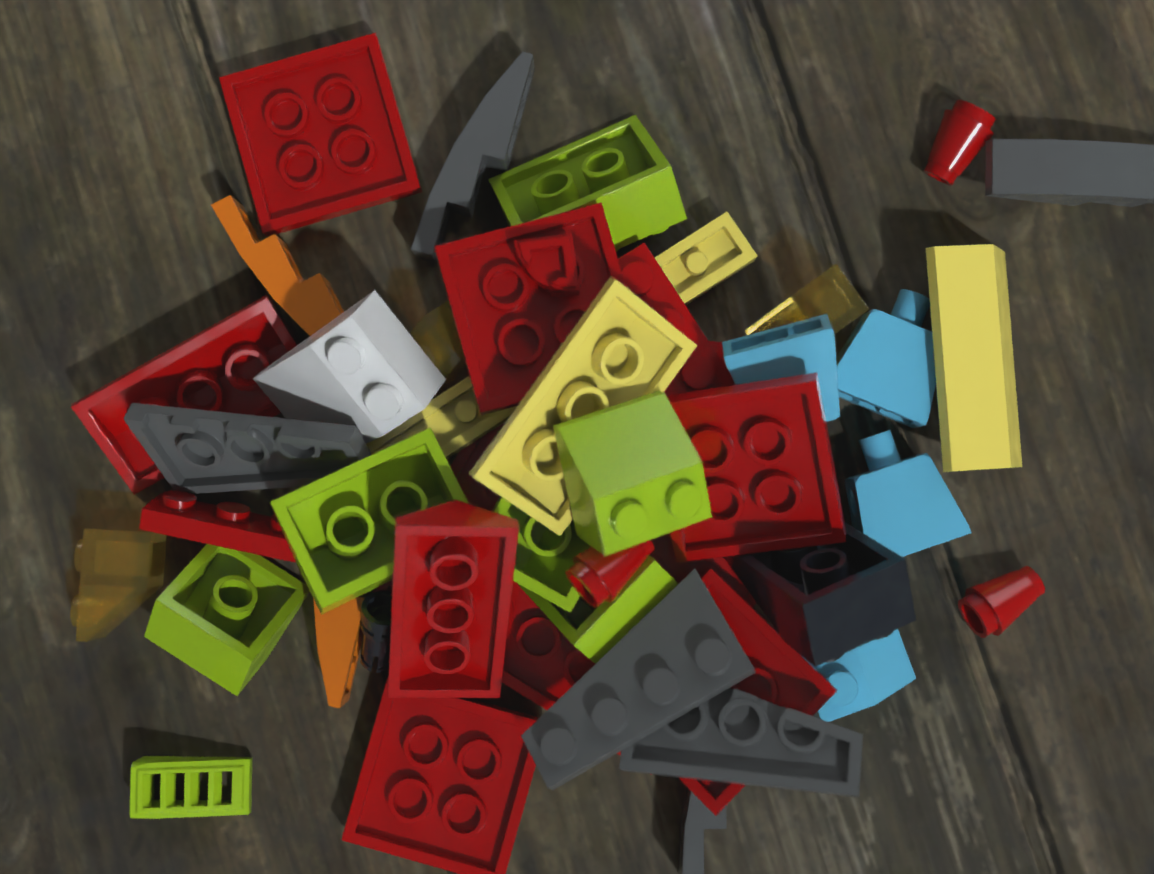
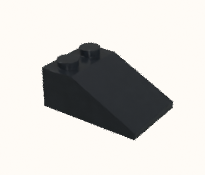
(830, 594)

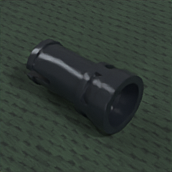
(376, 629)

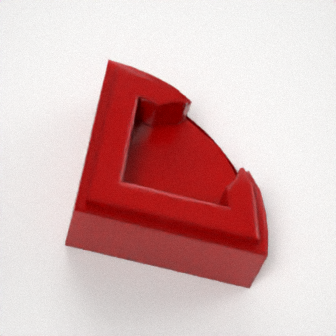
(550, 262)

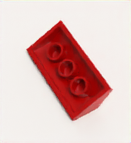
(201, 373)
(450, 602)

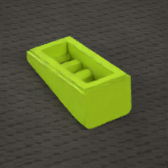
(143, 783)

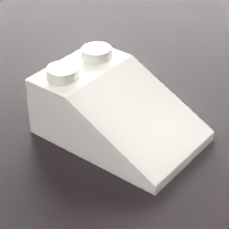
(355, 373)

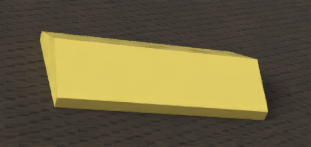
(973, 357)
(607, 359)

